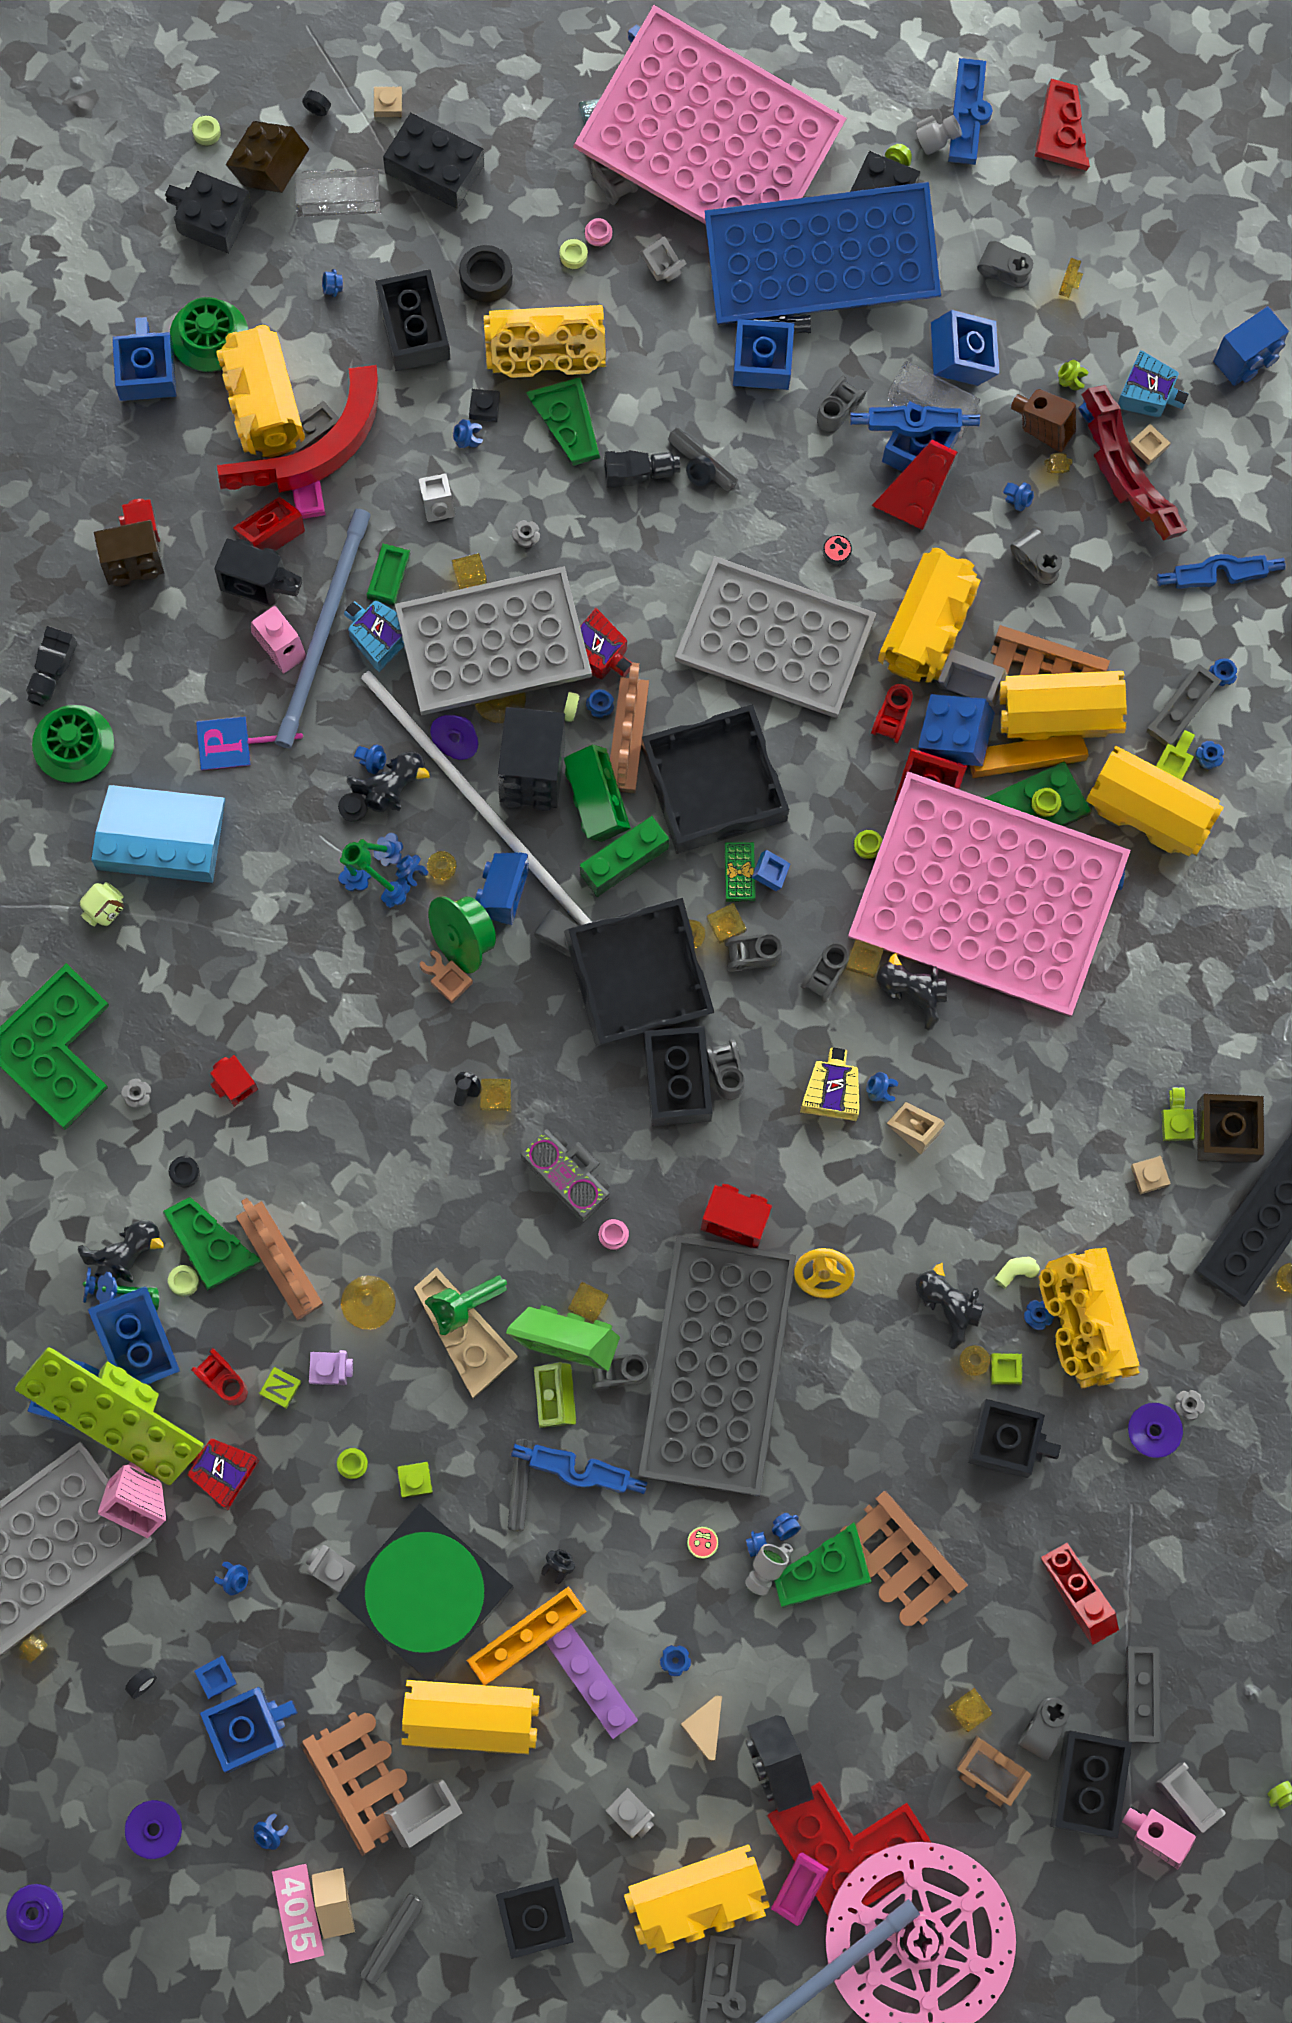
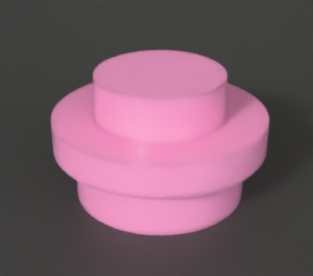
(598, 232)
(613, 1234)

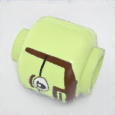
(101, 904)

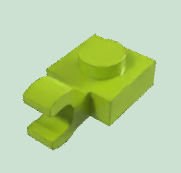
(1175, 759)
(1177, 1121)

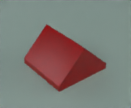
(271, 525)
(933, 768)

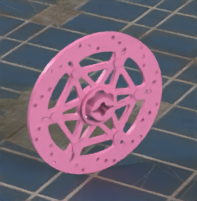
(991, 1900)

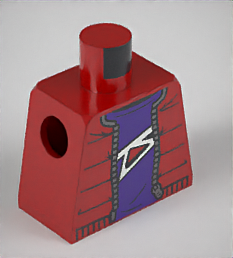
(604, 646)
(222, 1471)

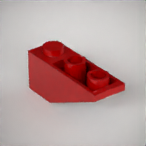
(1081, 1594)

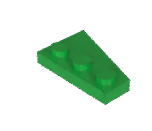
(568, 418)
(207, 1244)
(825, 1571)

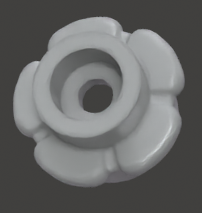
(526, 540)
(139, 1100)
(1183, 1410)

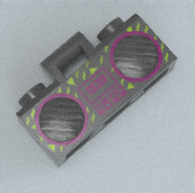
(558, 1171)

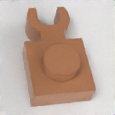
(448, 979)

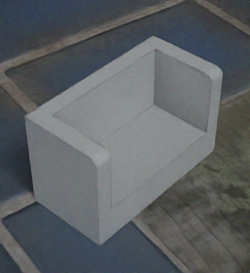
(972, 677)
(1189, 1799)
(422, 1813)

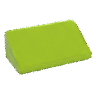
(555, 1395)

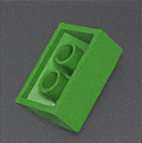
(566, 1336)

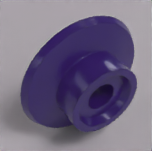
(454, 736)
(1165, 1420)
(138, 1826)
(49, 1913)

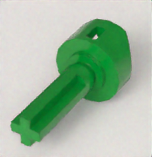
(452, 1309)

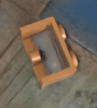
(993, 1772)

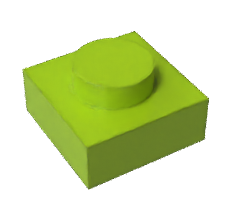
(415, 1480)

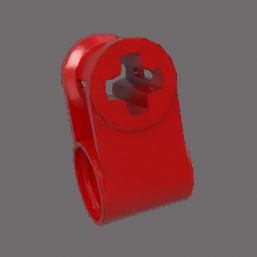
(892, 717)
(217, 1375)

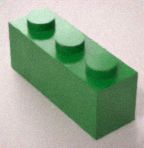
(596, 793)
(624, 856)

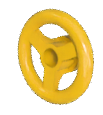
(823, 1271)

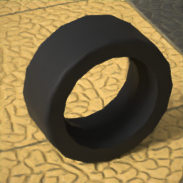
(491, 254)

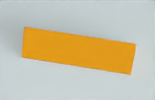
(1031, 755)
(526, 1636)

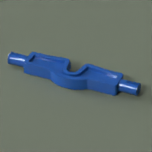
(898, 419)
(1236, 570)
(563, 1462)

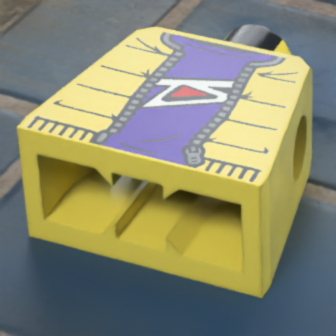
(833, 1088)

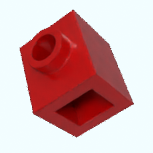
(138, 511)
(232, 1080)

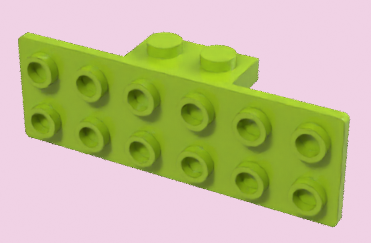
(111, 1411)

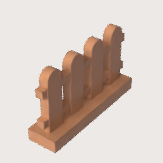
(1039, 648)
(629, 729)
(278, 1259)
(915, 1568)
(348, 1770)

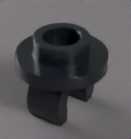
(560, 1561)

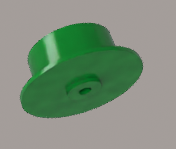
(202, 330)
(73, 743)
(461, 931)

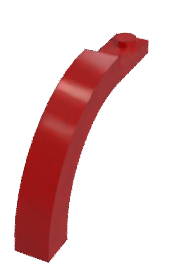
(323, 456)

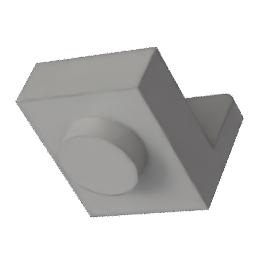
(662, 260)

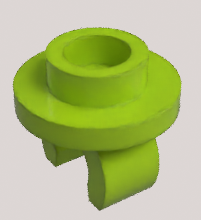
(1068, 375)

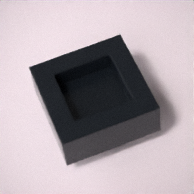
(484, 405)

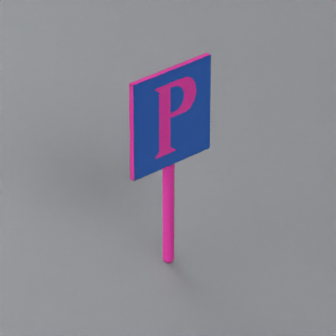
(226, 743)

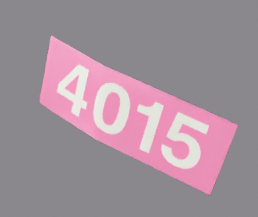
(298, 1913)

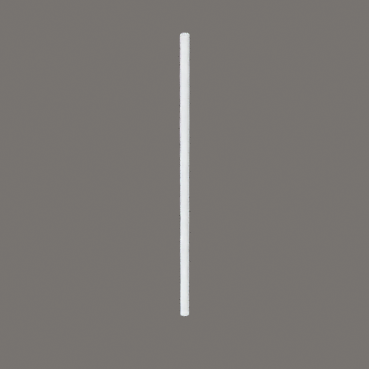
(472, 795)

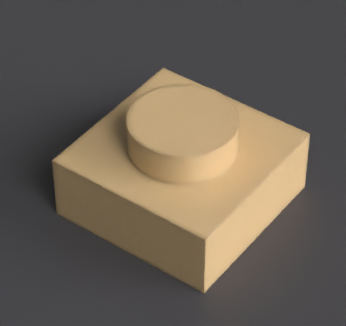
(387, 101)
(1149, 444)
(1150, 1175)

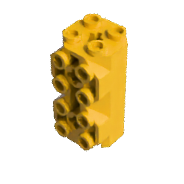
(545, 339)
(260, 392)
(930, 616)
(1063, 705)
(1154, 802)
(1094, 1330)
(469, 1717)
(697, 1899)

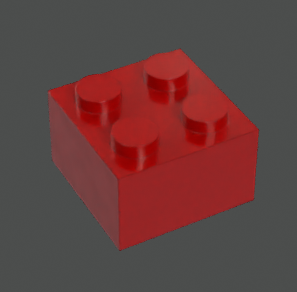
(736, 1216)

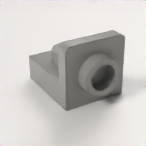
(436, 497)
(330, 1568)
(631, 1814)

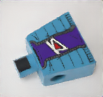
(1151, 387)
(375, 632)

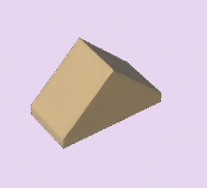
(916, 1126)
(704, 1726)
(332, 1903)

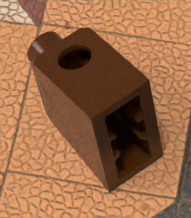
(1047, 418)

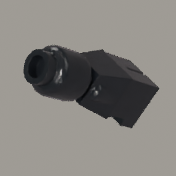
(636, 467)
(51, 663)

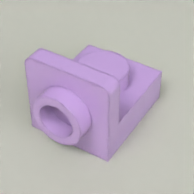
(330, 1368)

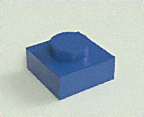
(771, 870)
(215, 1677)

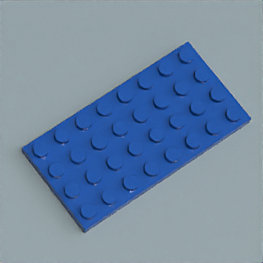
(823, 253)

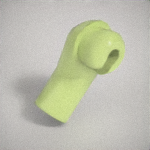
(1015, 1267)

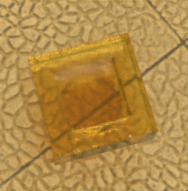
(1072, 278)
(469, 571)
(726, 923)
(864, 958)
(496, 1094)
(588, 1302)
(970, 1710)

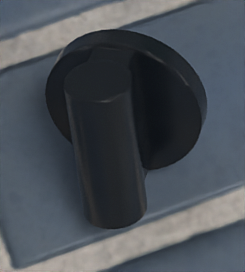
(467, 1085)

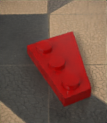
(1060, 128)
(918, 486)

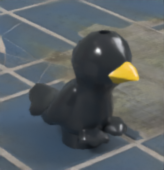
(385, 788)
(921, 987)
(121, 1256)
(957, 1305)

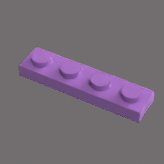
(591, 1681)

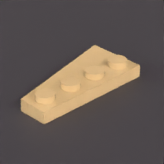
(474, 1348)

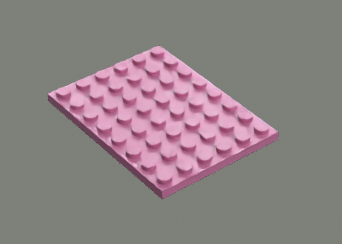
(705, 123)
(989, 894)

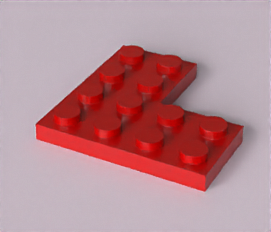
(824, 1836)

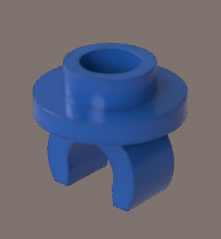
(463, 434)
(1019, 496)
(372, 758)
(407, 866)
(877, 1087)
(234, 1580)
(266, 1836)

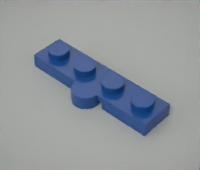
(969, 110)

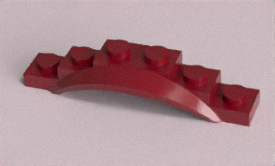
(1122, 468)

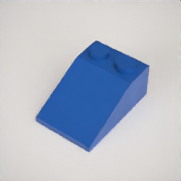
(134, 1336)

